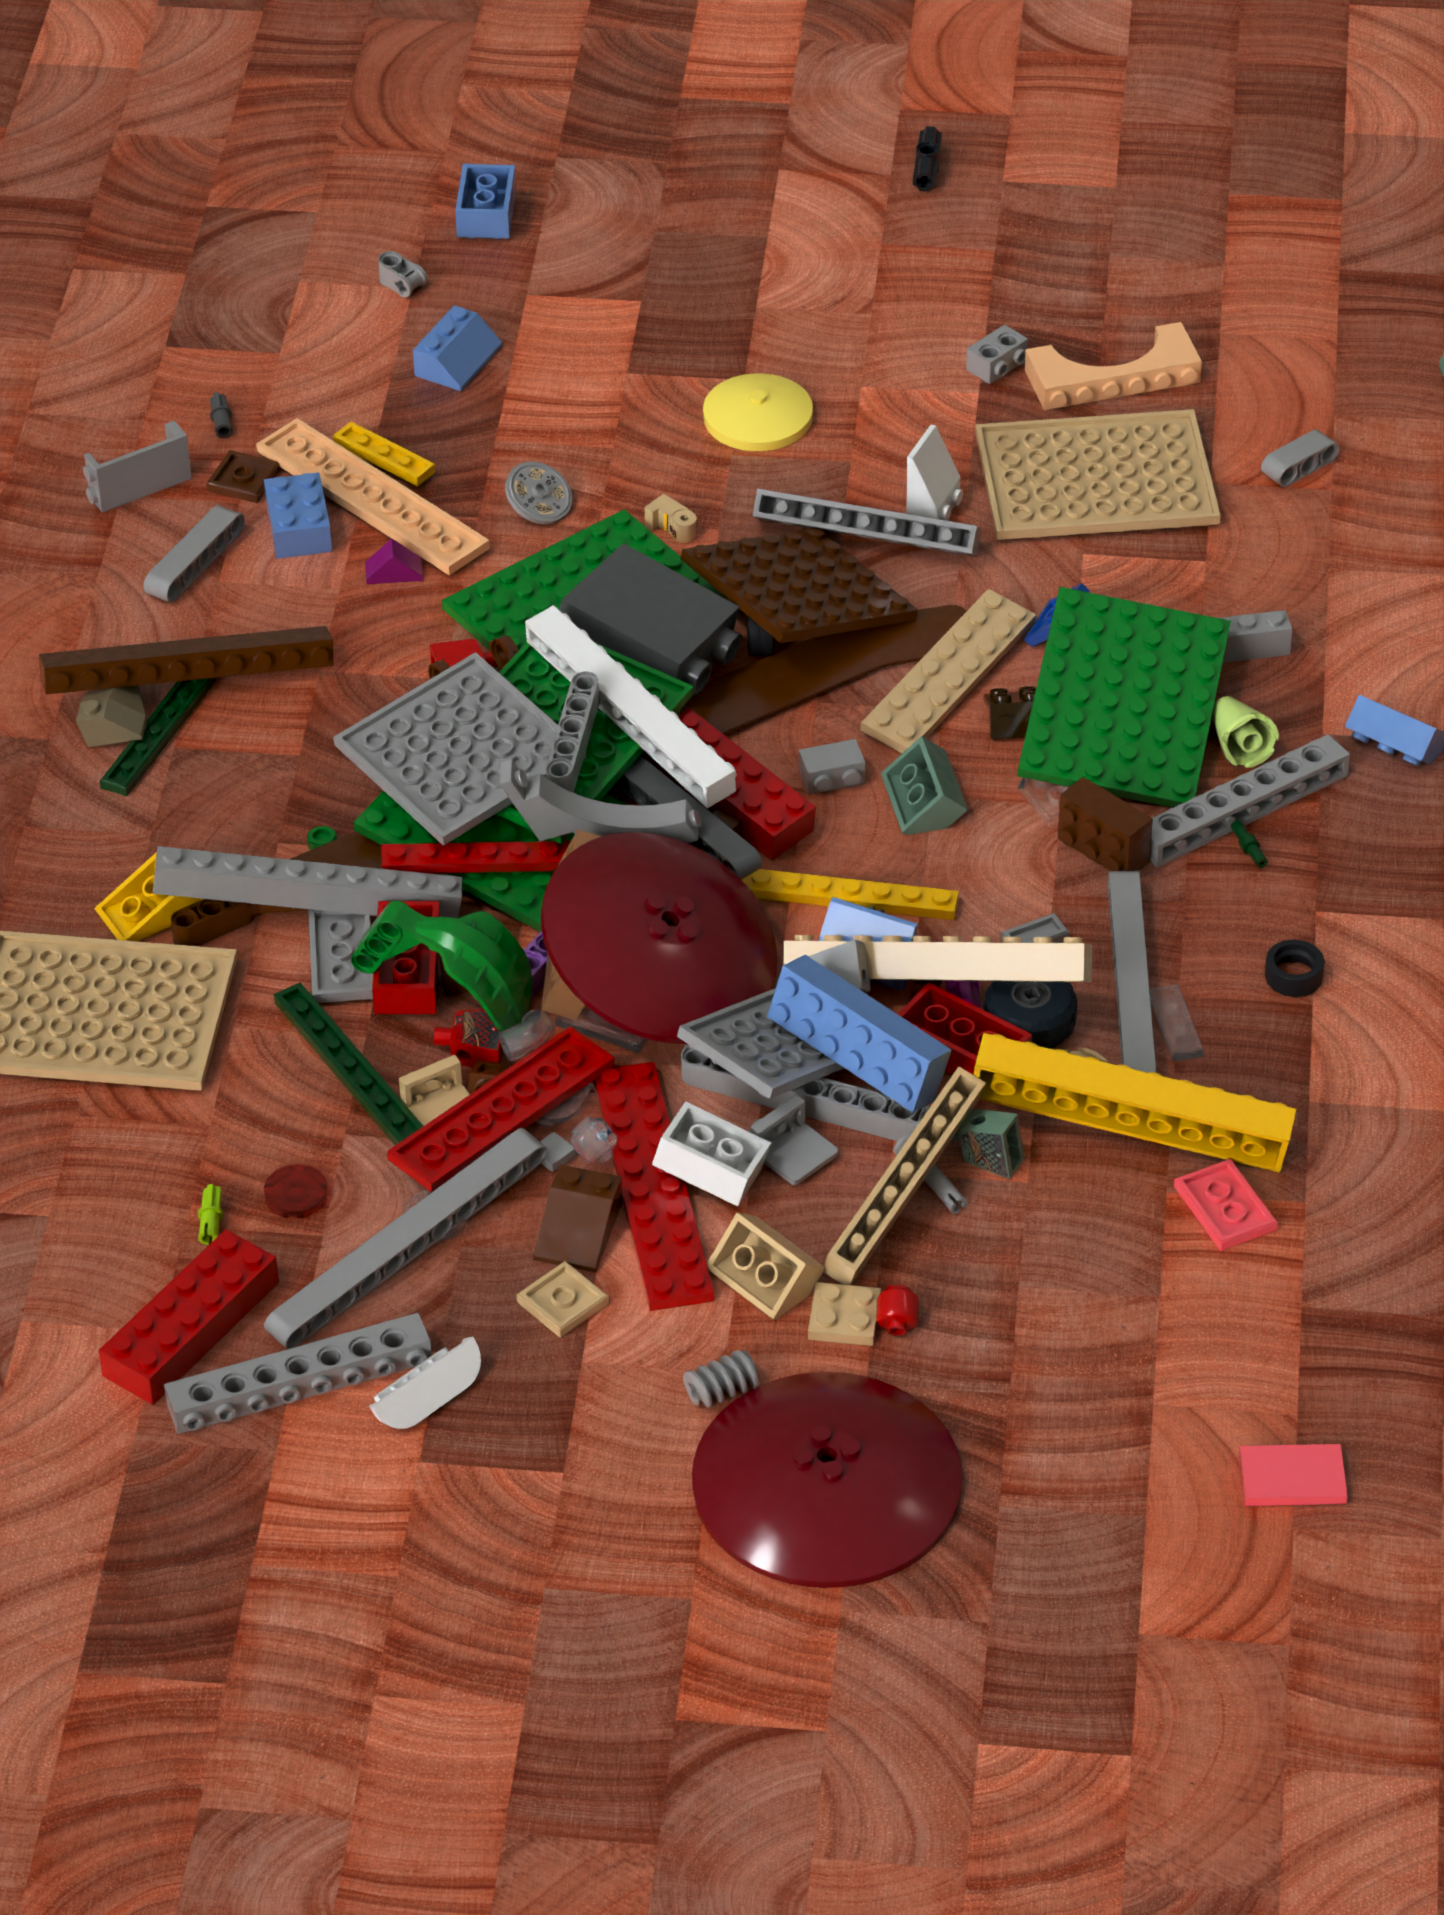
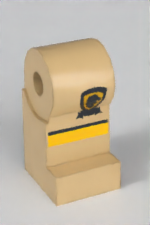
(672, 518)

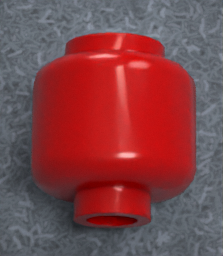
(897, 1310)

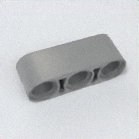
(1300, 458)

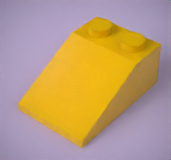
(134, 910)

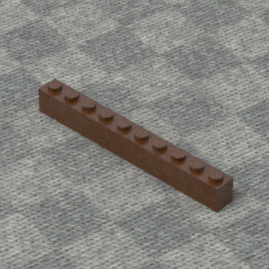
(186, 660)

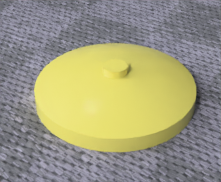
(758, 412)

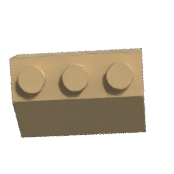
(764, 1266)

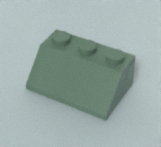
(923, 789)

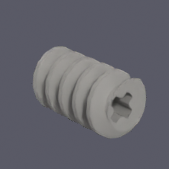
(721, 1377)

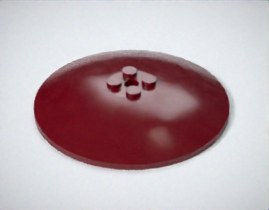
(626, 962)
(834, 1520)

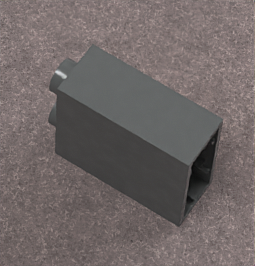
(655, 616)

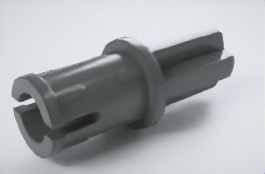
(221, 415)

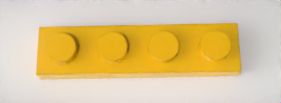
(384, 453)

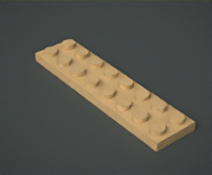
(948, 671)

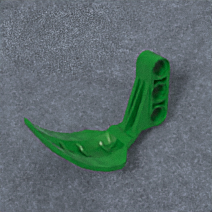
(474, 953)

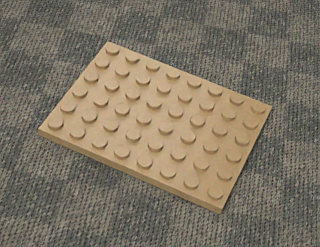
(1096, 474)
(110, 1009)

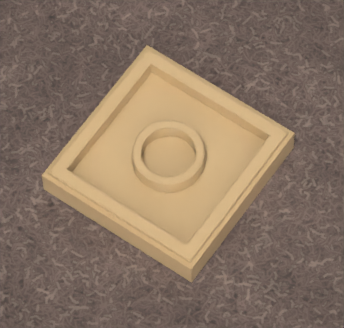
(562, 1299)

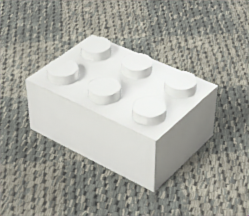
(711, 1153)

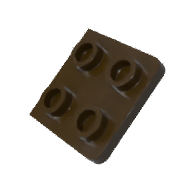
(1009, 711)

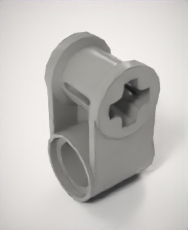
(400, 273)

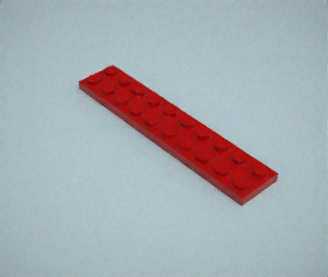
(653, 1200)

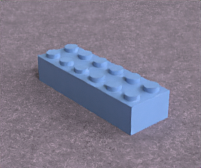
(859, 1033)

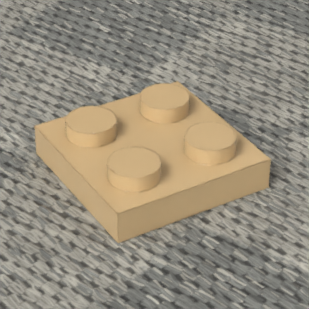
(843, 1314)

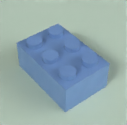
(485, 201)
(298, 515)

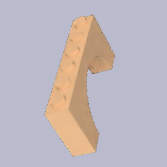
(1067, 383)

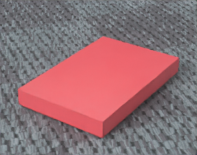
(1225, 1204)
(1293, 1474)

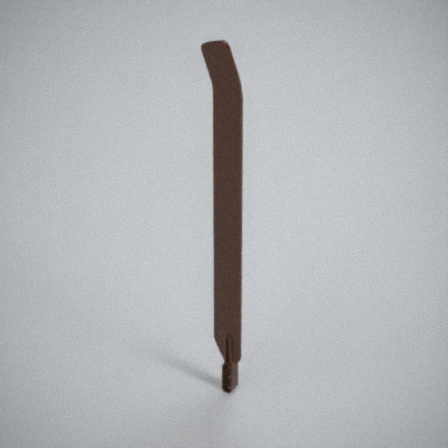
(723, 702)

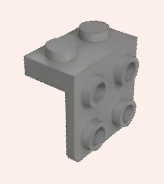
(795, 1147)

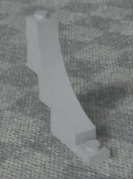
(556, 811)

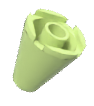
(1243, 732)

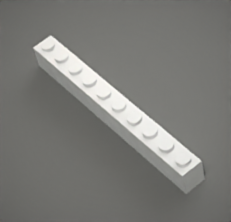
(633, 707)

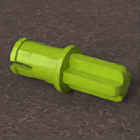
(210, 1214)

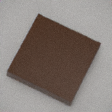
(242, 476)

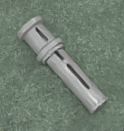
(939, 1183)

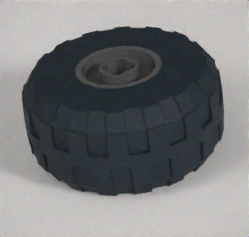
(1039, 1008)

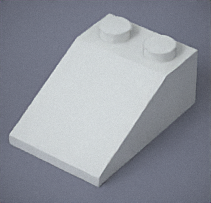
(932, 478)

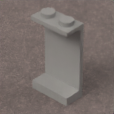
(139, 471)

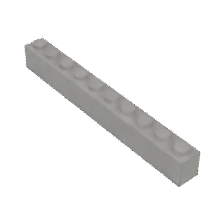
(297, 882)

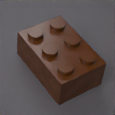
(1104, 827)

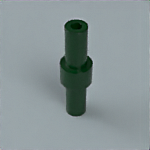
(1249, 844)

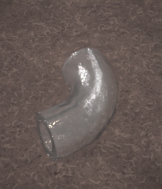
(528, 1035)

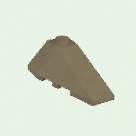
(112, 716)

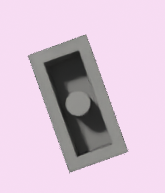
(831, 766)

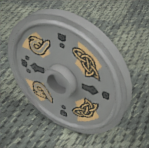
(538, 492)

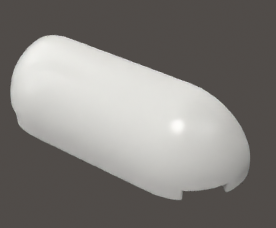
(428, 1386)

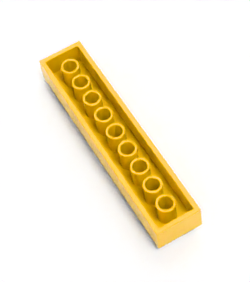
(1134, 1102)

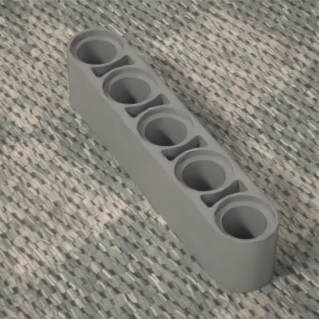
(194, 553)
(573, 731)

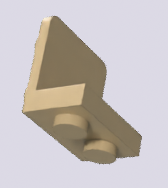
(433, 1089)

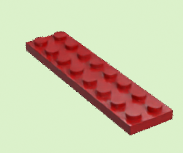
(500, 1108)

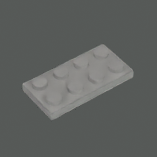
(332, 944)

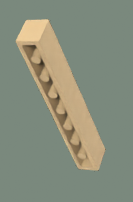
(903, 1177)

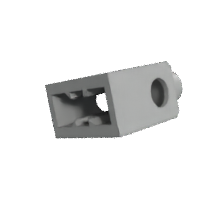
(847, 962)

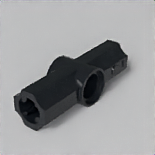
(927, 158)

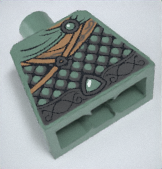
(992, 1141)

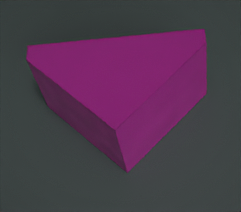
(393, 564)

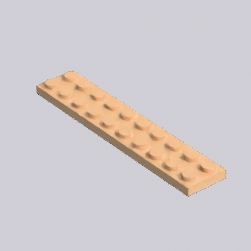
(375, 497)

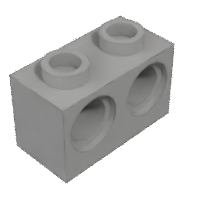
(996, 354)

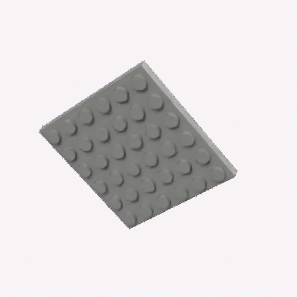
(446, 743)

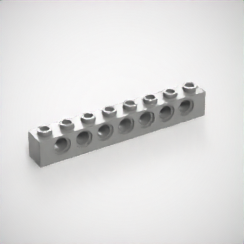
(867, 522)
(1247, 798)
(297, 1373)

